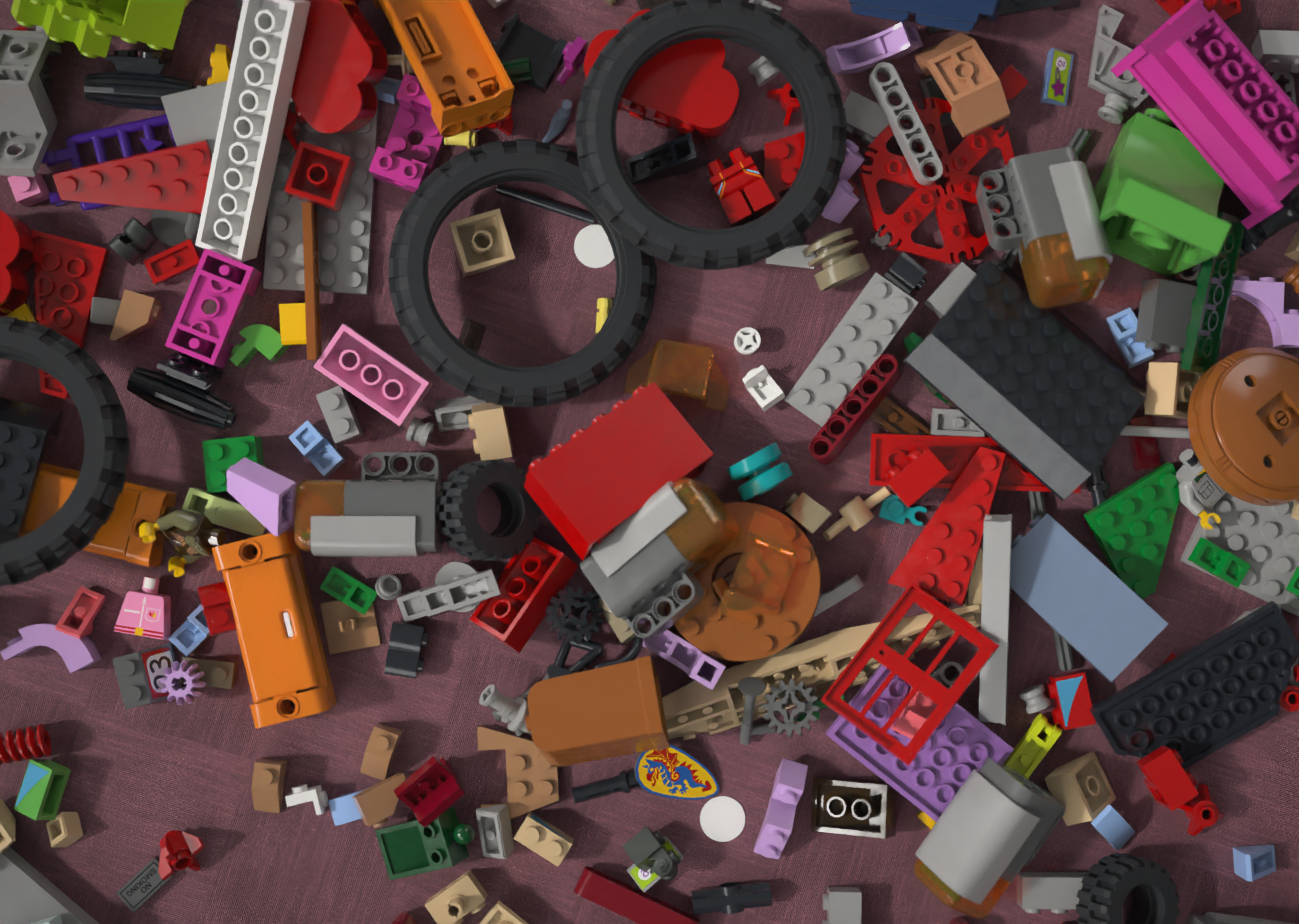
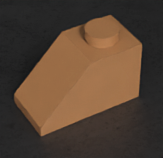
(135, 315)
(380, 751)
(268, 784)
(378, 801)

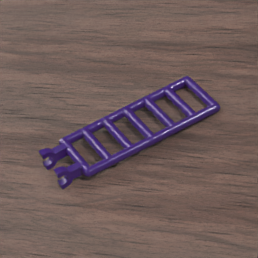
(72, 153)

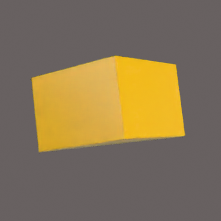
(292, 323)

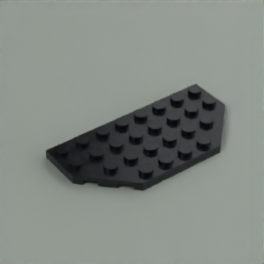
(1206, 692)

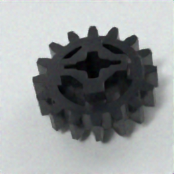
(579, 625)

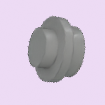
(388, 587)

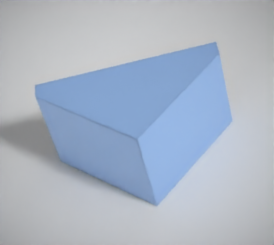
(1254, 861)

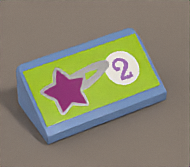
(1056, 77)

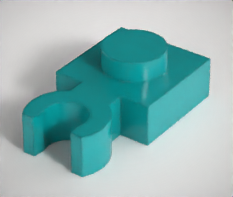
(895, 511)

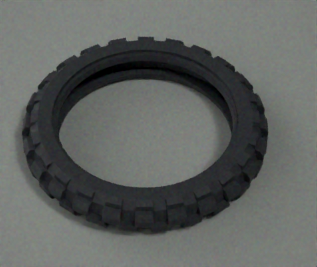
(794, 57)
(431, 338)
(104, 455)

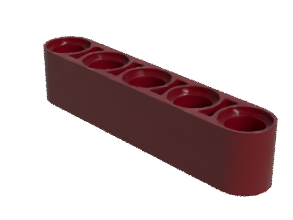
(857, 396)
(628, 900)

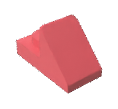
(80, 613)
(913, 715)

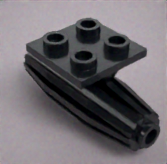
(136, 83)
(183, 391)

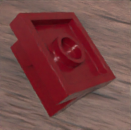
(430, 790)

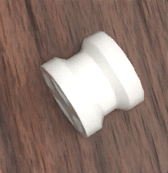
(750, 337)

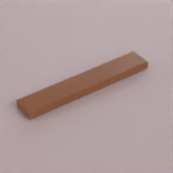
(311, 281)

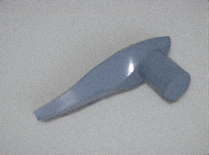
(559, 120)

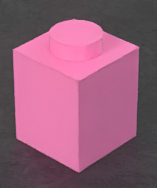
(28, 189)

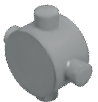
(881, 241)

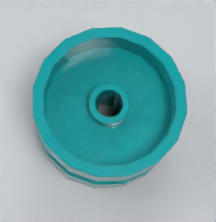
(759, 471)

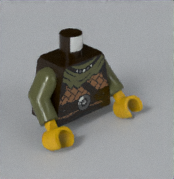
(186, 533)

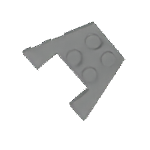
(1106, 55)

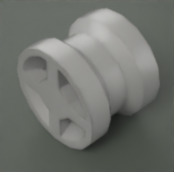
(763, 71)
(1113, 108)
(420, 431)
(1035, 698)

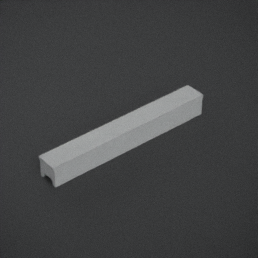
(995, 616)

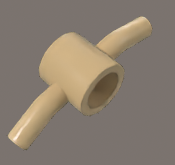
(856, 513)

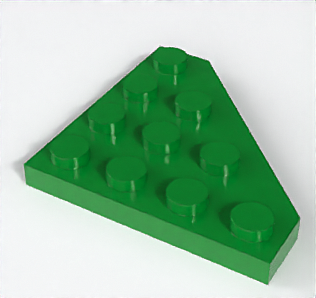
(1137, 527)

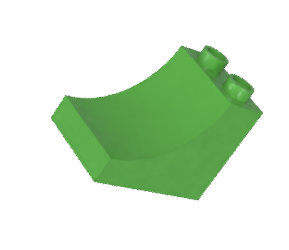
(1160, 197)

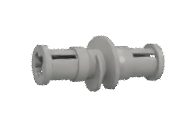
(509, 709)

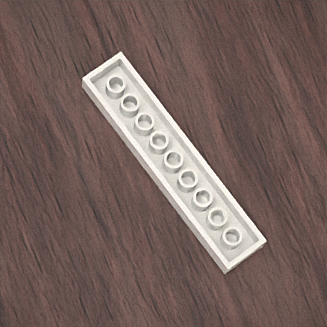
(251, 126)

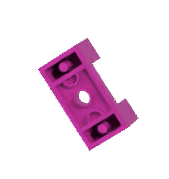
(399, 160)
(204, 334)

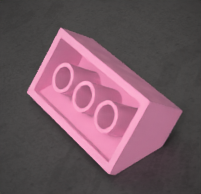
(373, 375)

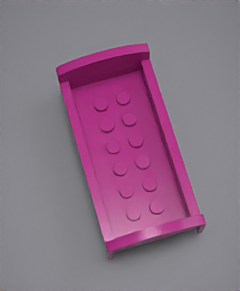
(1222, 105)

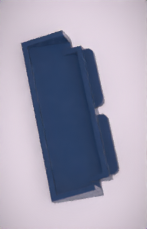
(943, 14)

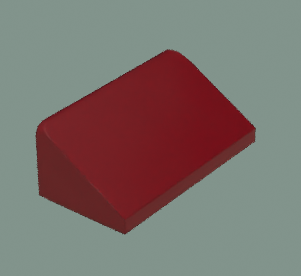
(1144, 449)

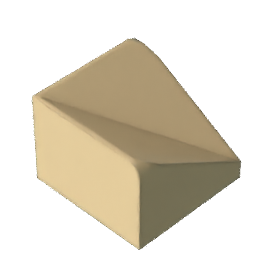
(64, 829)

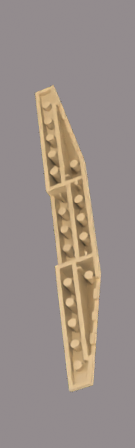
(814, 662)

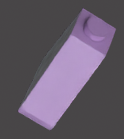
(263, 494)

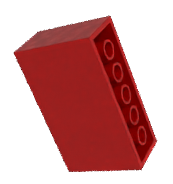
(615, 467)

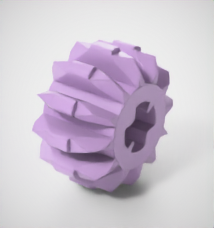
(192, 680)

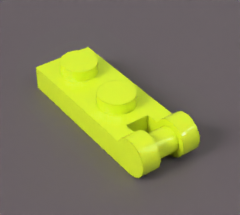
(1031, 748)

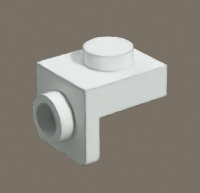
(763, 387)
(303, 794)

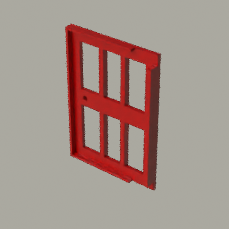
(911, 674)

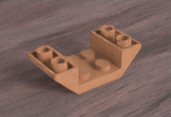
(966, 82)

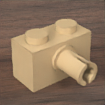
(457, 900)

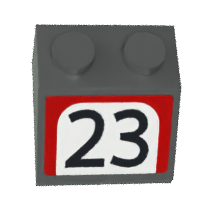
(140, 675)

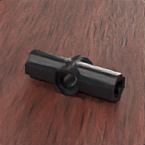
(731, 897)

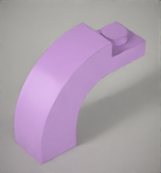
(75, 652)
(687, 657)

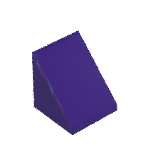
(153, 145)

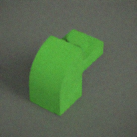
(258, 338)

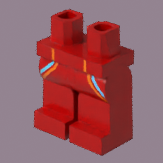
(734, 181)

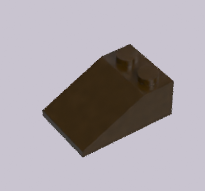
(854, 807)

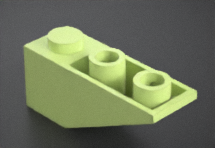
(222, 511)

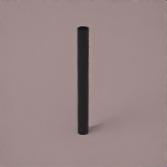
(545, 204)

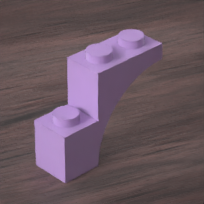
(870, 51)
(843, 197)
(1269, 299)
(781, 809)

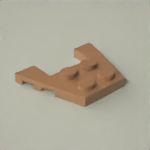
(529, 775)

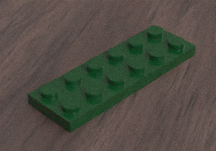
(1212, 300)

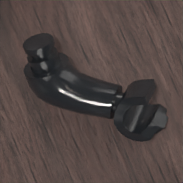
(1271, 225)

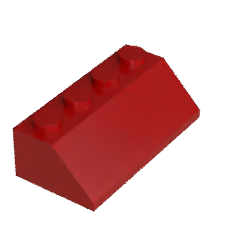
(525, 591)

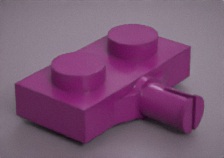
(573, 58)

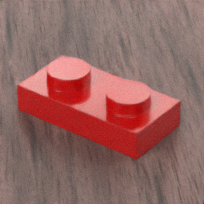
(172, 262)

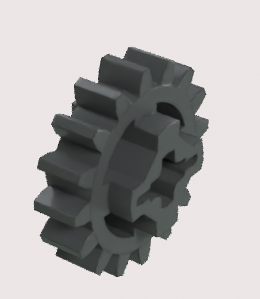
(802, 708)

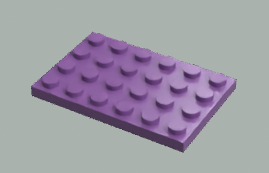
(940, 766)

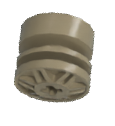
(836, 259)

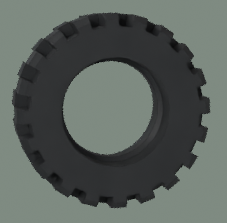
(459, 510)
(1114, 878)

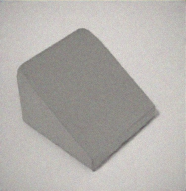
(104, 311)

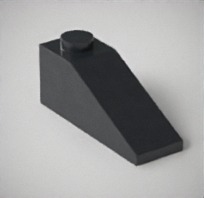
(668, 159)

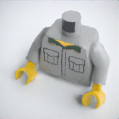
(1197, 488)

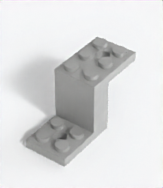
(25, 109)

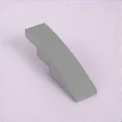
(448, 595)

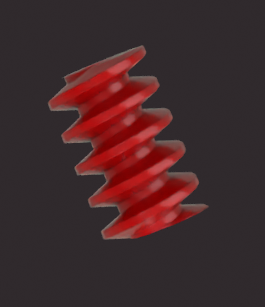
(24, 745)

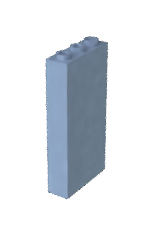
(1081, 597)

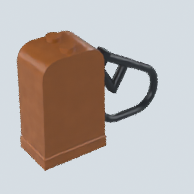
(598, 710)

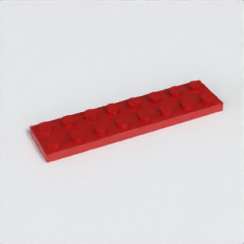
(952, 452)

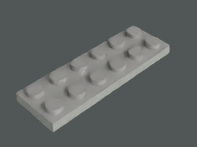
(851, 349)

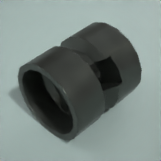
(133, 241)

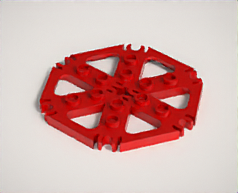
(924, 198)

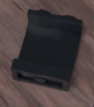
(524, 41)

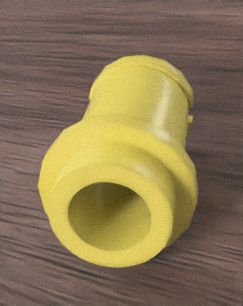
(466, 138)

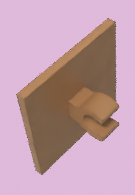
(348, 628)

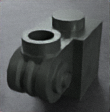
(648, 850)

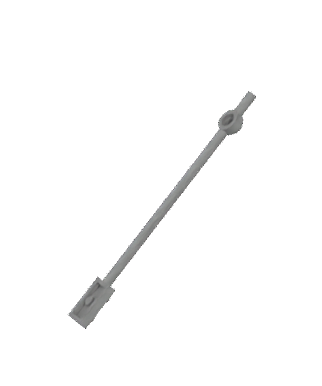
(955, 423)

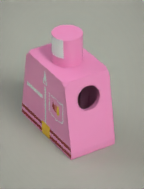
(146, 612)

